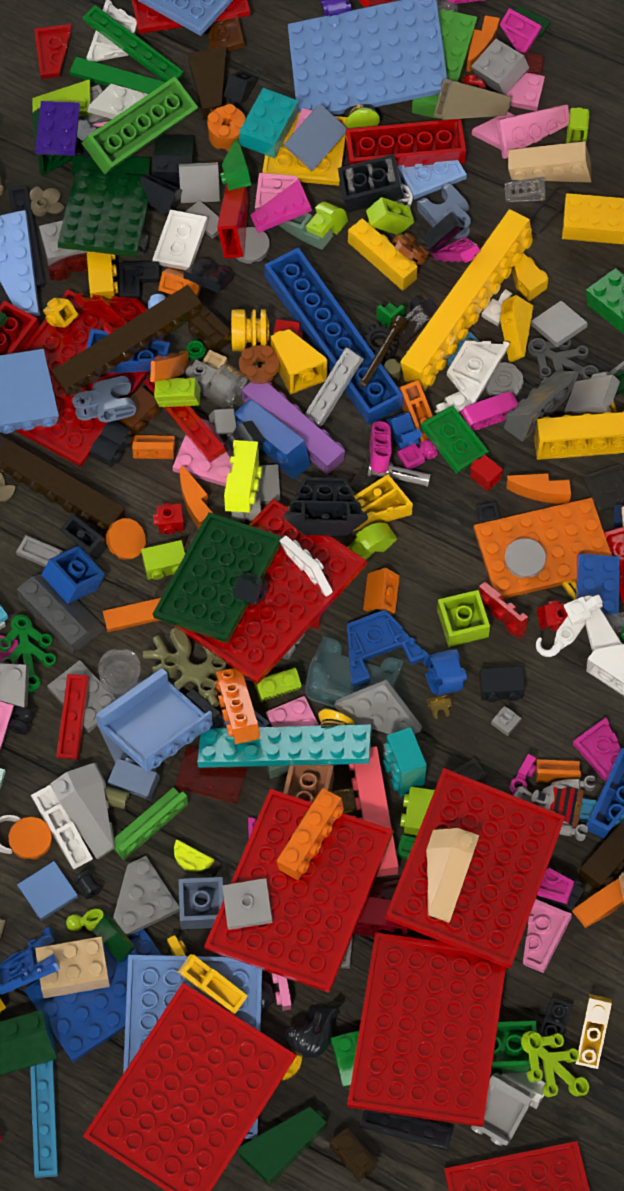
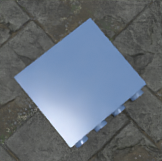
(26, 392)
(153, 721)

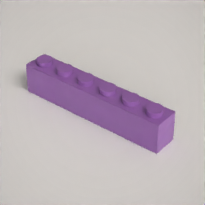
(320, 447)

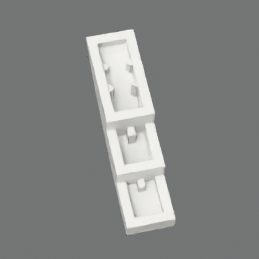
(61, 827)

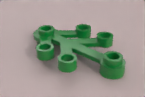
(26, 648)

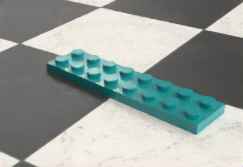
(287, 747)

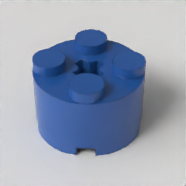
(444, 672)

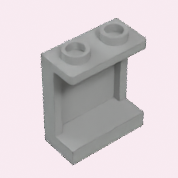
(504, 1109)

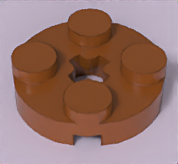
(410, 248)
(259, 354)

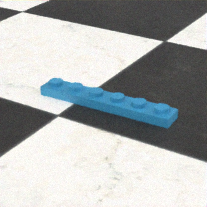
(44, 1120)

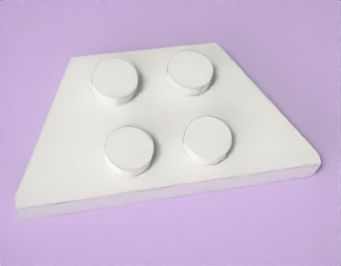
(101, 47)
(114, 101)
(475, 367)

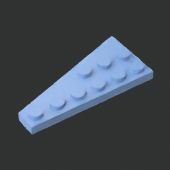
(16, 262)

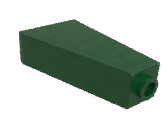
(280, 1146)

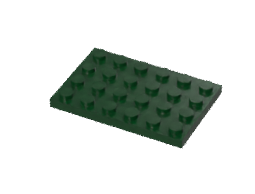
(104, 213)
(205, 581)

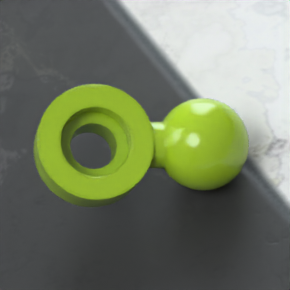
(89, 920)

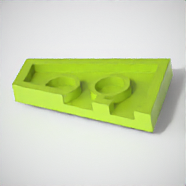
(75, 93)

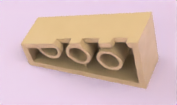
(554, 162)

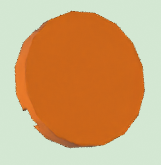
(125, 539)
(30, 838)

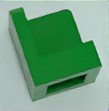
(386, 314)

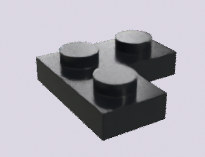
(133, 274)

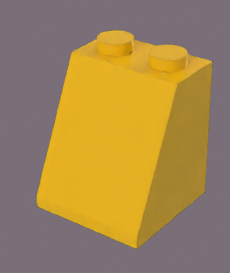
(298, 361)

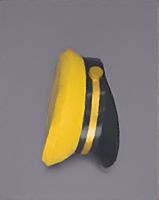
(333, 718)

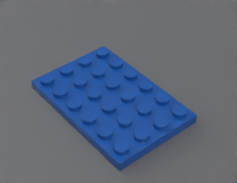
(93, 1016)

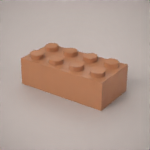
(308, 780)

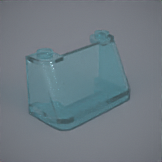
(331, 677)

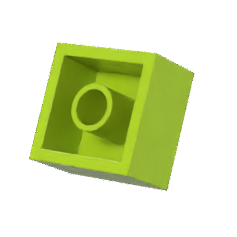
(463, 618)

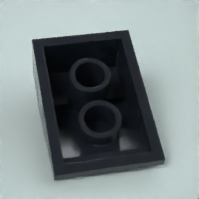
(170, 152)

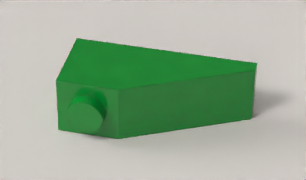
(234, 167)

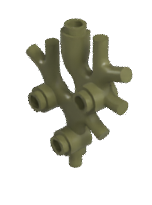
(179, 661)

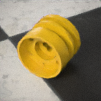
(249, 330)

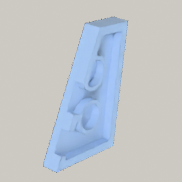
(430, 178)

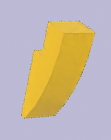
(212, 983)

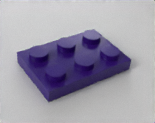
(57, 128)

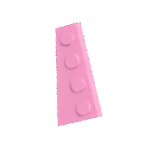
(531, 127)

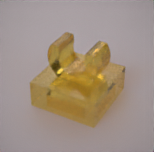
(438, 703)
(348, 799)

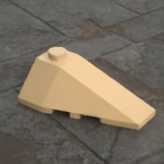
(447, 865)

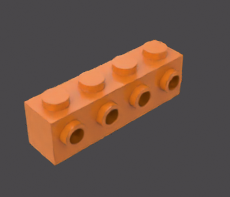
(237, 706)
(310, 834)

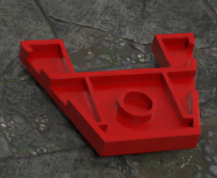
(118, 308)

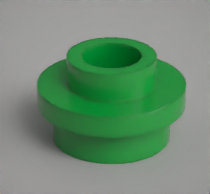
(196, 345)

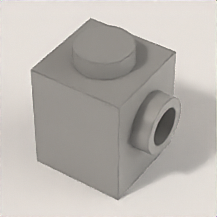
(202, 373)

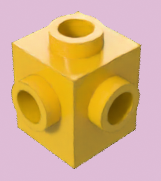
(60, 312)

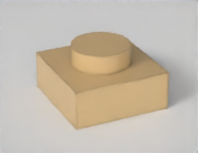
(214, 360)

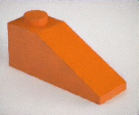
(416, 404)

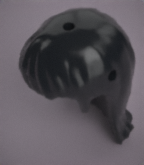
(315, 1035)

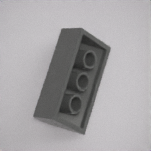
(540, 403)
(67, 622)

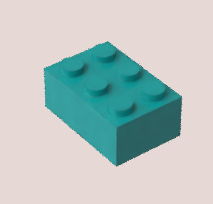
(268, 123)
(404, 761)

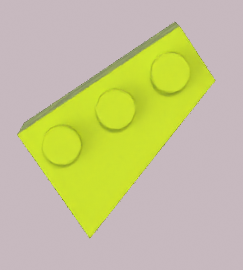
(243, 478)

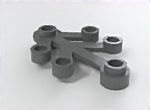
(560, 358)

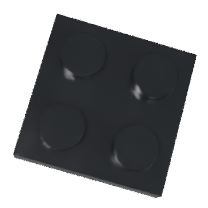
(209, 275)

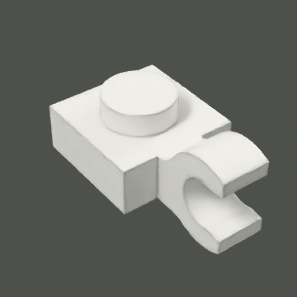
(493, 311)
(456, 400)
(580, 610)

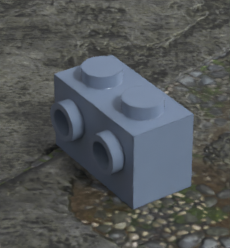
(133, 778)

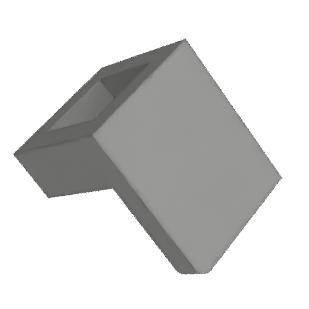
(224, 421)

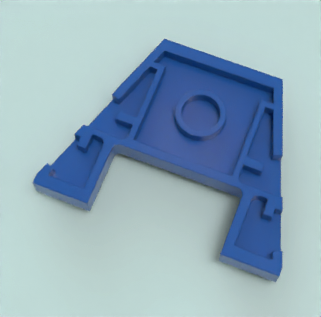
(374, 637)
(23, 967)

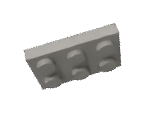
(97, 696)

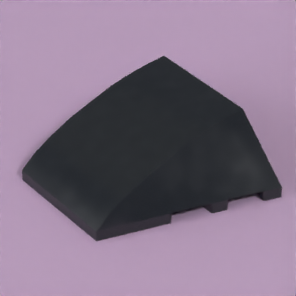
(325, 508)

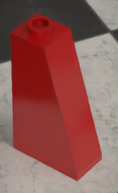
(233, 222)

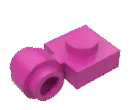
(414, 456)
(527, 769)

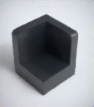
(251, 588)

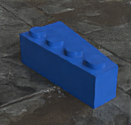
(141, 360)
(280, 442)

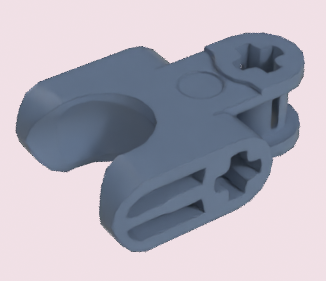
(453, 203)
(104, 401)

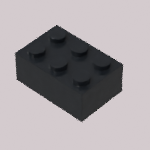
(369, 181)

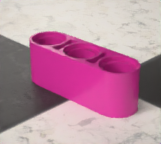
(489, 411)
(380, 447)

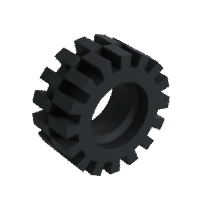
(380, 333)

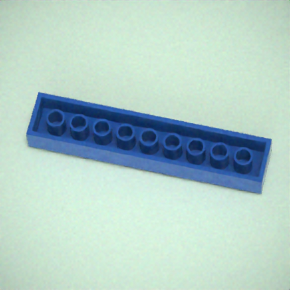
(331, 332)

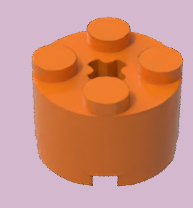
(224, 126)

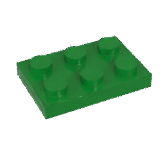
(454, 439)

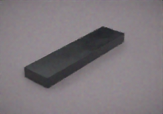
(408, 1128)

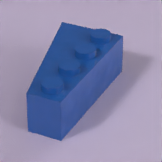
(610, 801)

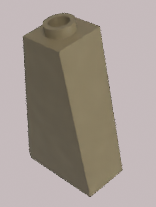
(466, 101)

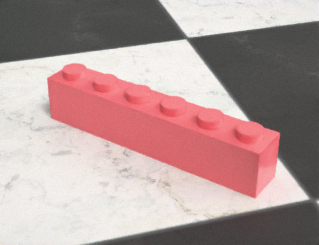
(373, 805)

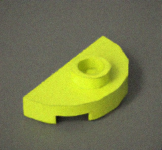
(190, 858)

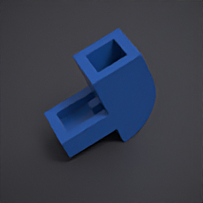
(403, 430)

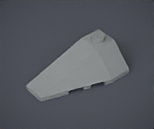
(85, 803)

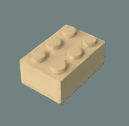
(80, 970)

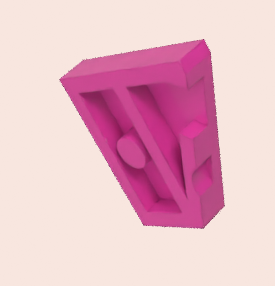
(520, 30)

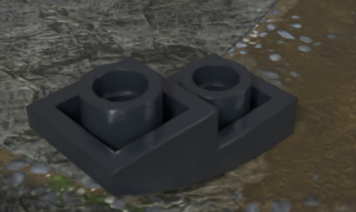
(555, 1018)

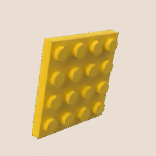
(324, 173)

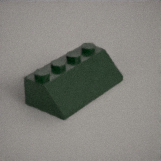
(26, 1042)

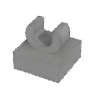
(506, 721)

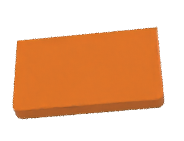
(173, 280)
(153, 447)
(381, 591)
(556, 770)

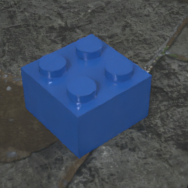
(73, 574)

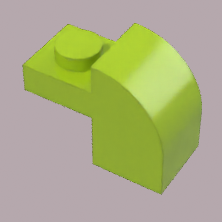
(327, 218)
(373, 538)

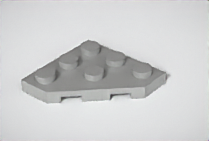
(380, 708)
(142, 898)

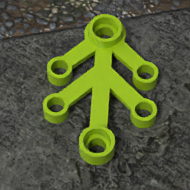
(551, 1063)

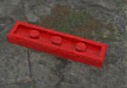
(73, 717)

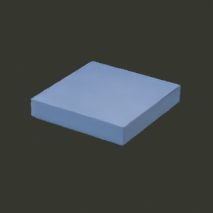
(47, 891)

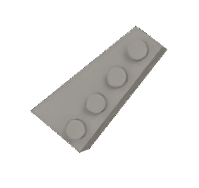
(14, 684)

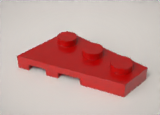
(51, 49)
(507, 613)

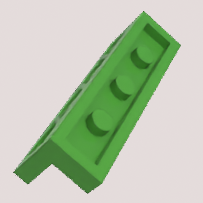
(149, 822)

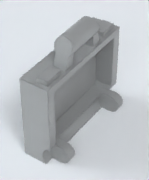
(592, 395)

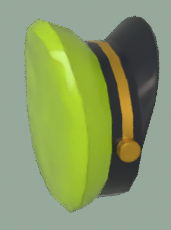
(361, 116)

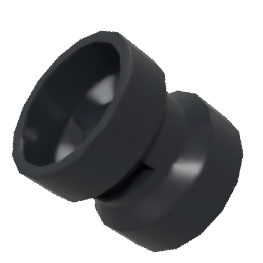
(21, 720)

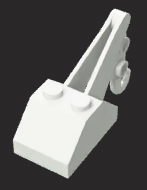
(607, 651)

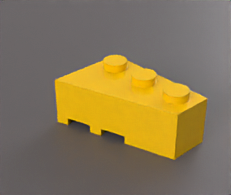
(383, 502)

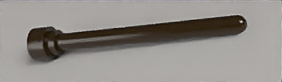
(397, 326)

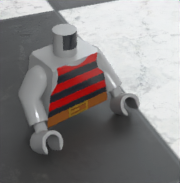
(566, 799)

